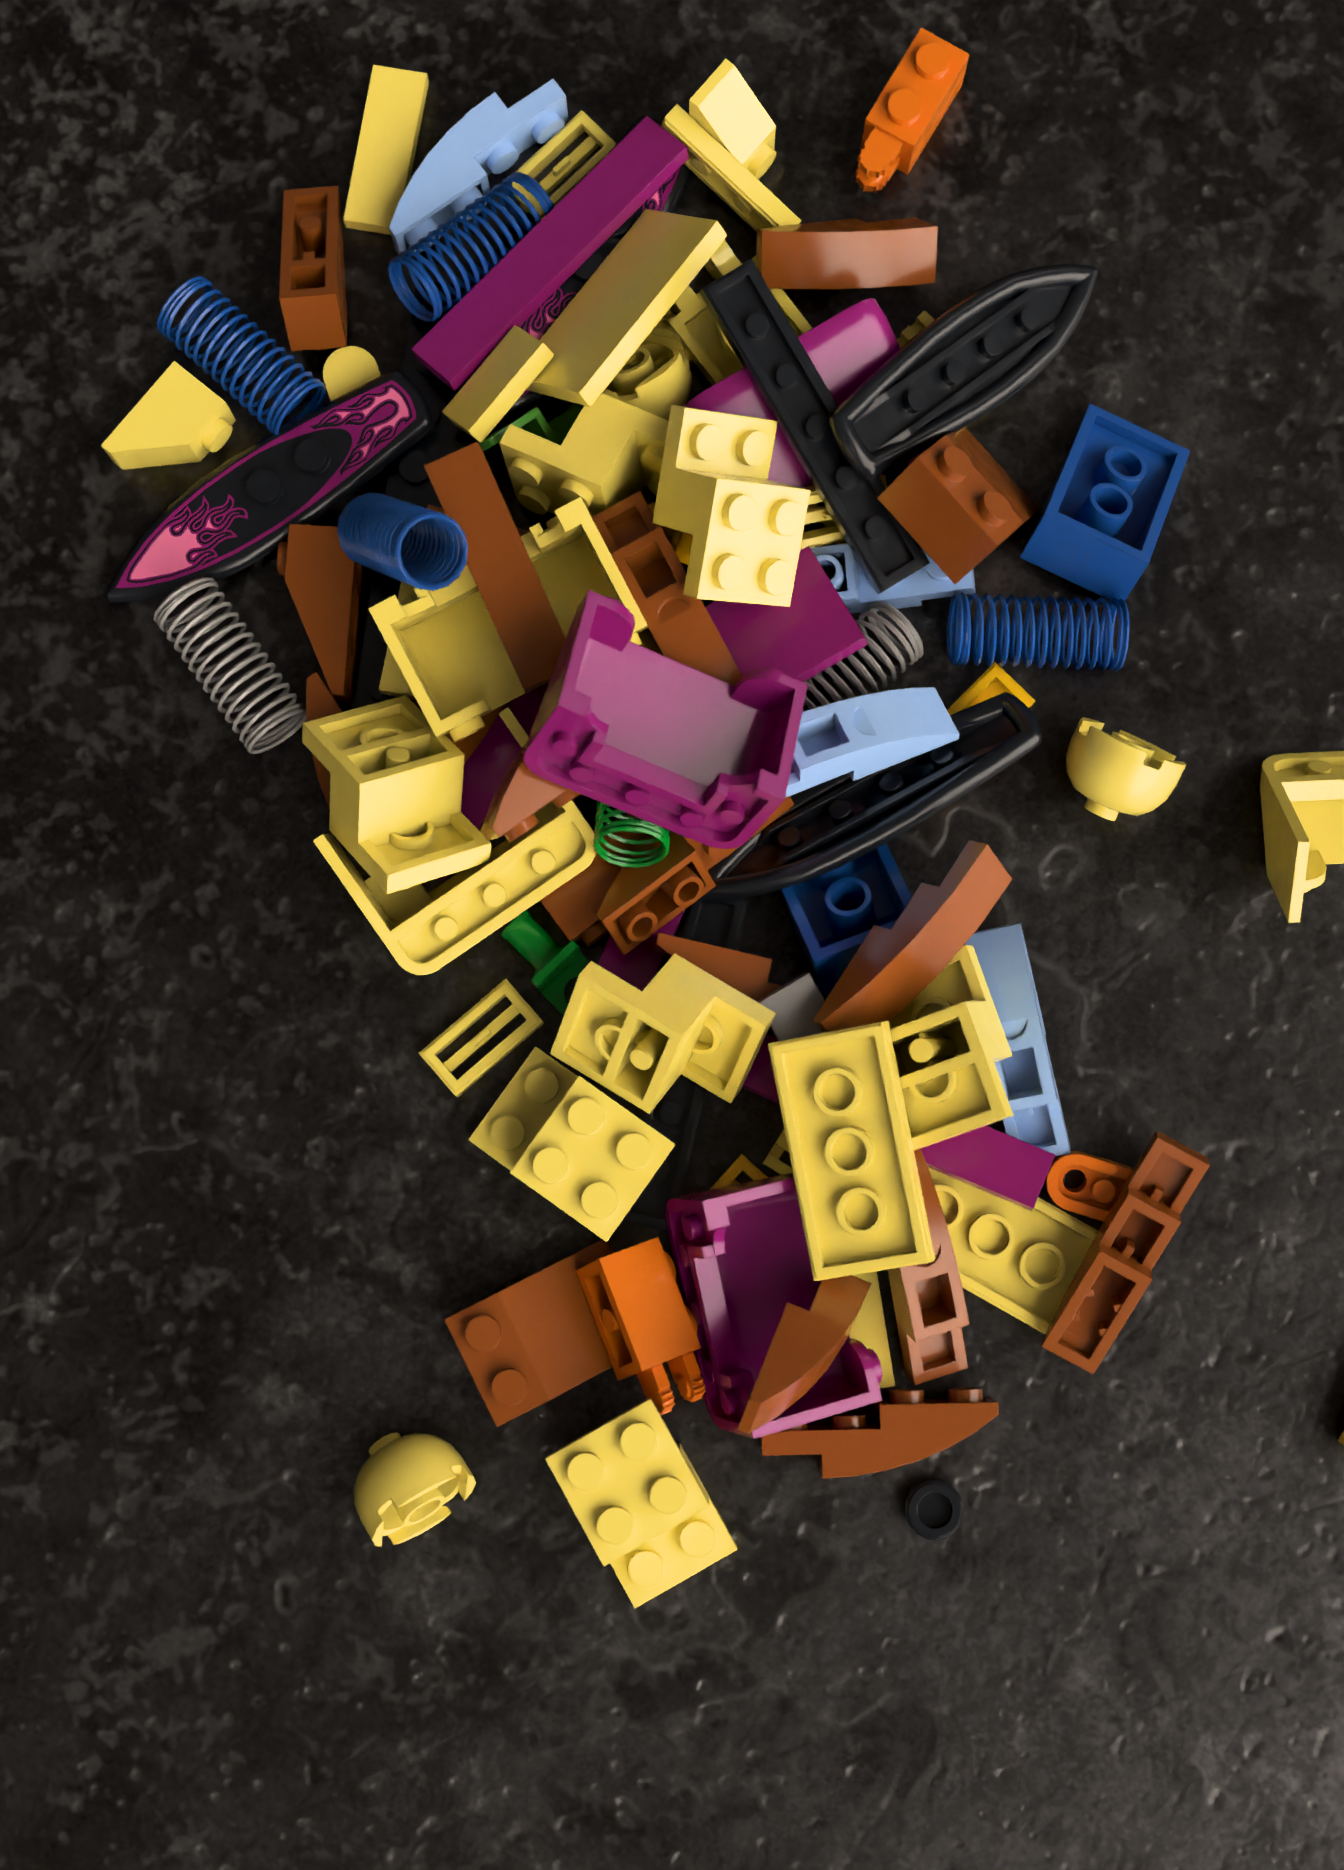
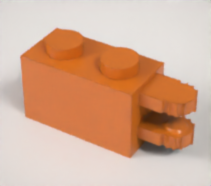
(909, 109)
(645, 1321)

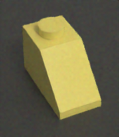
(735, 118)
(171, 424)

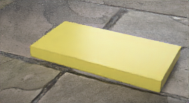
(624, 303)
(851, 1151)
(1011, 1253)

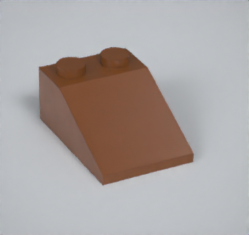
(957, 503)
(532, 1338)

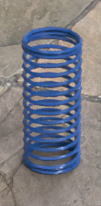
(417, 269)
(290, 394)
(403, 541)
(960, 632)

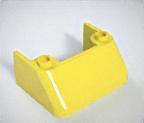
(1301, 822)
(438, 926)

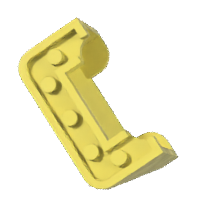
(449, 639)

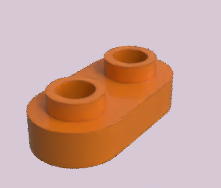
(1098, 1190)

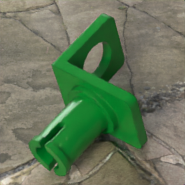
(553, 963)

